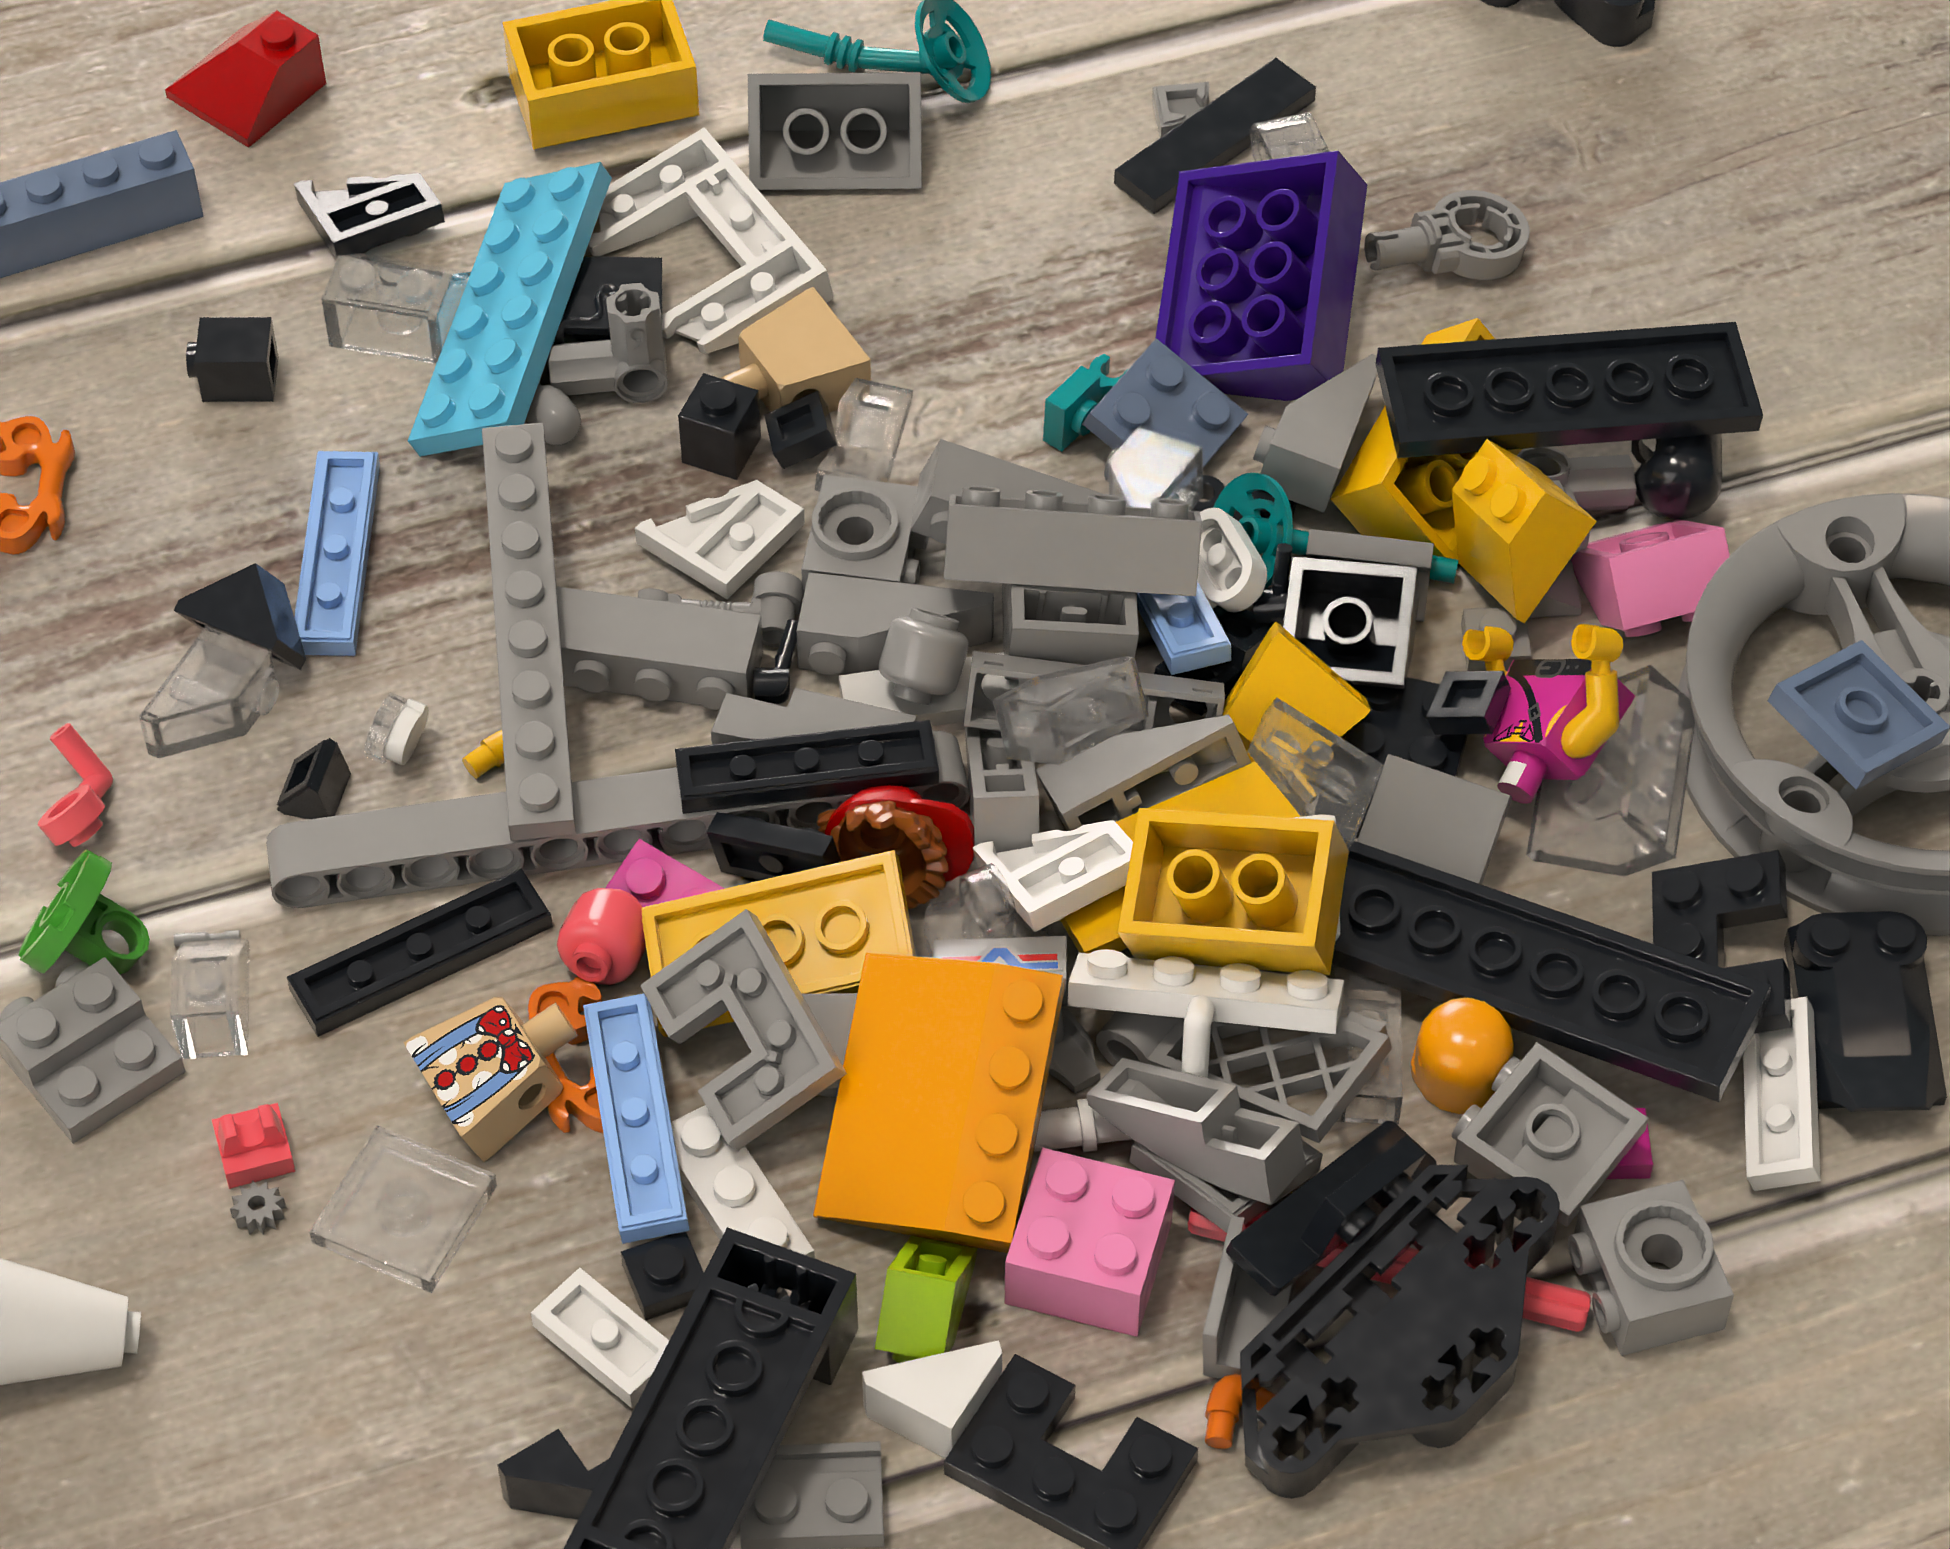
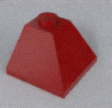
(253, 78)

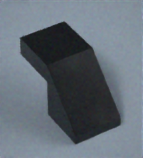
(548, 1478)

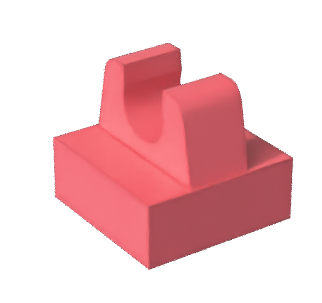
(253, 1145)

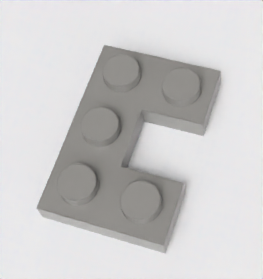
(789, 1053)

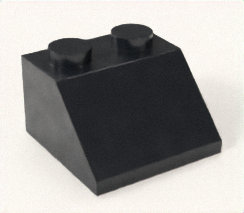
(1355, 617)

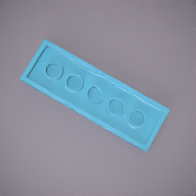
(510, 308)

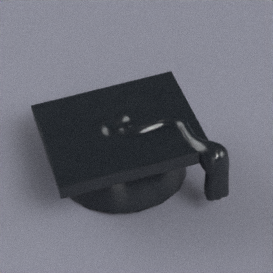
(597, 279)

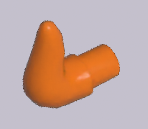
(1224, 1410)

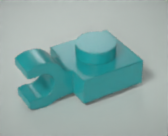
(1074, 401)

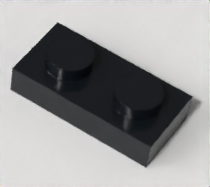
(767, 850)

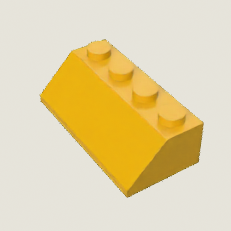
(1410, 494)

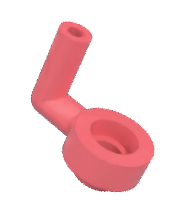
(77, 813)

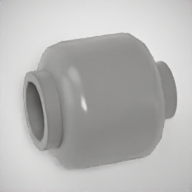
(923, 655)

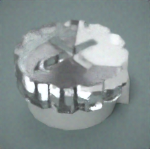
(396, 730)

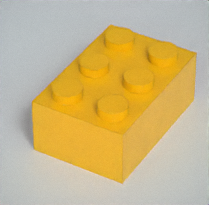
(600, 69)
(1234, 890)

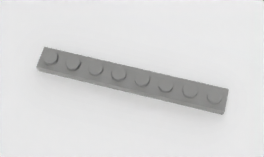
(527, 633)

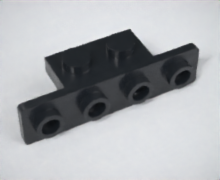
(1329, 1208)

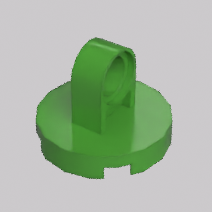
(77, 920)

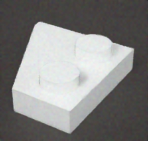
(725, 536)
(1062, 870)

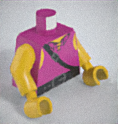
(1555, 708)

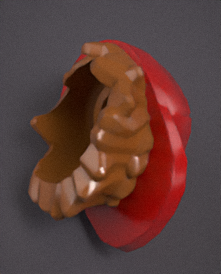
(927, 835)

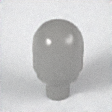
(556, 413)

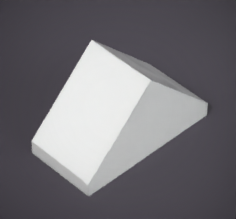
(932, 1395)

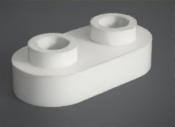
(1229, 563)

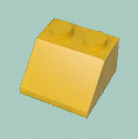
(1514, 528)

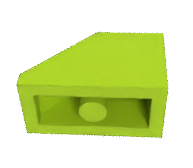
(924, 1298)

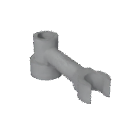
(775, 598)

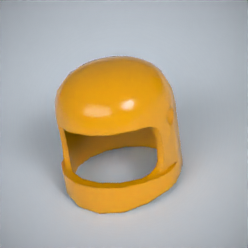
(1461, 1054)

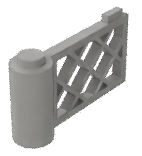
(1160, 1043)

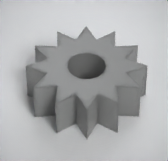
(254, 1219)

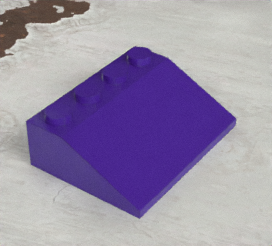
(1264, 273)

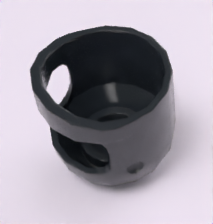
(1680, 475)

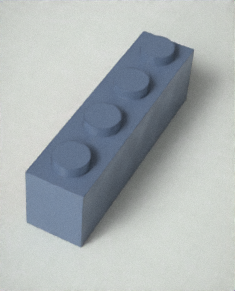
(96, 202)

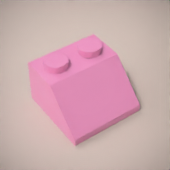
(1650, 573)

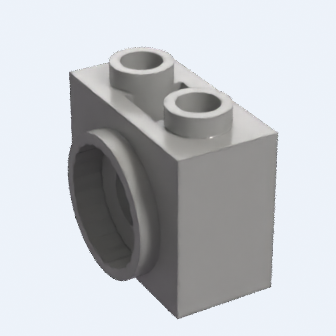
(864, 531)
(1632, 1298)

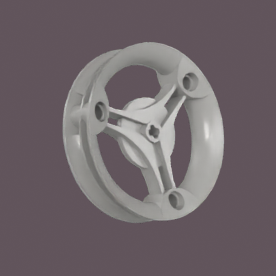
(1834, 565)

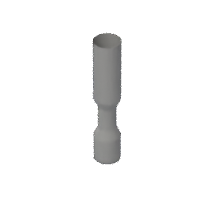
(204, 936)

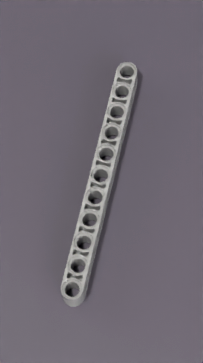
(471, 841)

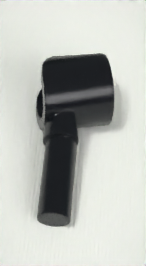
(1272, 602)
(773, 684)

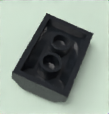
(1869, 1010)

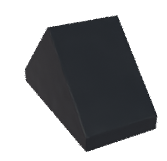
(250, 608)

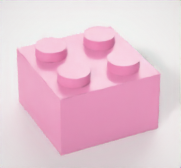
(1089, 1241)

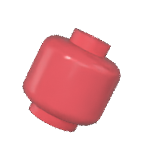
(603, 934)

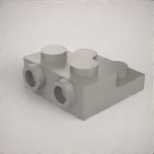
(86, 1048)
(1549, 1127)

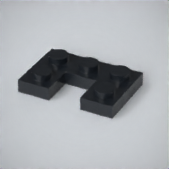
(1702, 899)
(1013, 1464)

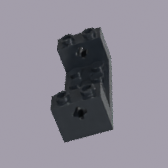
(721, 1399)

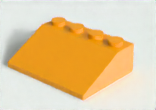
(940, 1099)

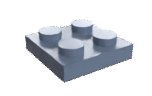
(1168, 399)
(1858, 714)

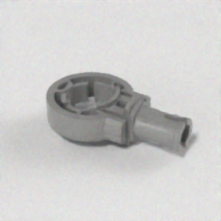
(1442, 246)

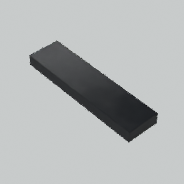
(1213, 133)
(806, 766)
(419, 952)

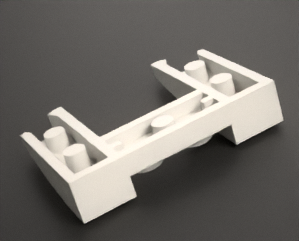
(705, 182)

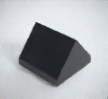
(315, 782)

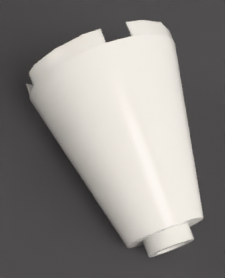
(60, 1326)

